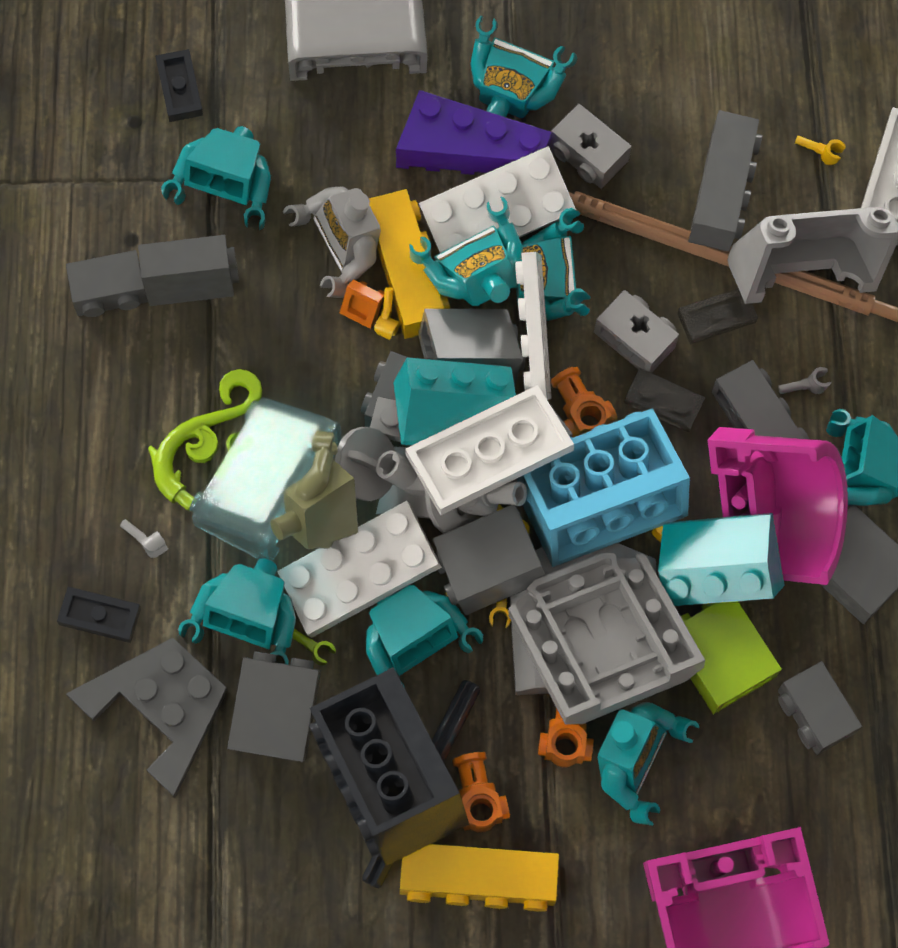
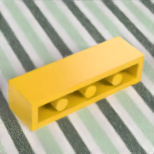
(411, 285)
(482, 875)

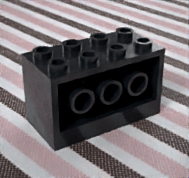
(387, 767)

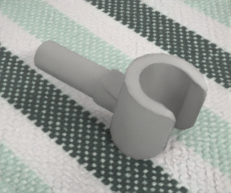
(810, 383)
(153, 545)

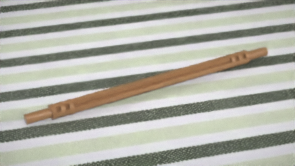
(678, 238)

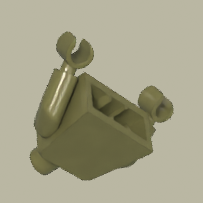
(321, 503)

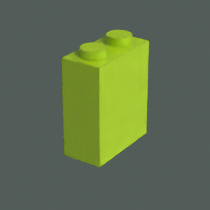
(733, 654)

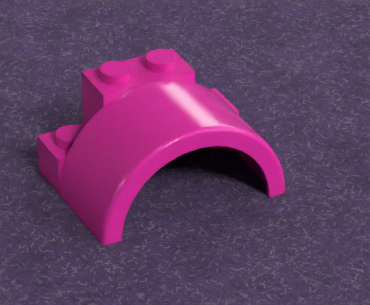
(796, 482)
(731, 902)

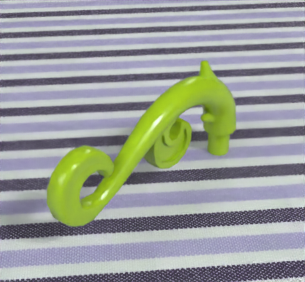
(198, 427)

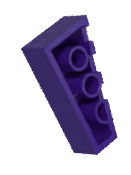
(463, 137)

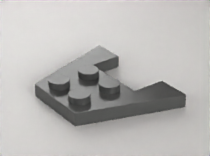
(170, 693)

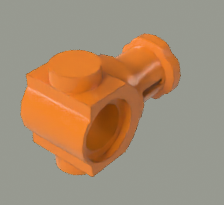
(581, 402)
(575, 733)
(479, 792)

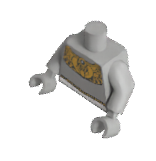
(347, 230)

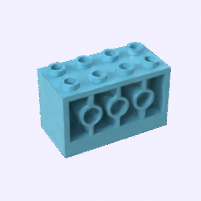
(607, 489)

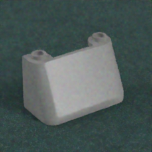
(354, 34)
(848, 241)

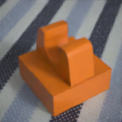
(362, 303)

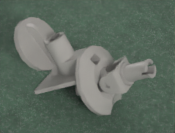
(388, 475)

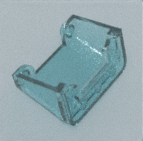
(257, 470)

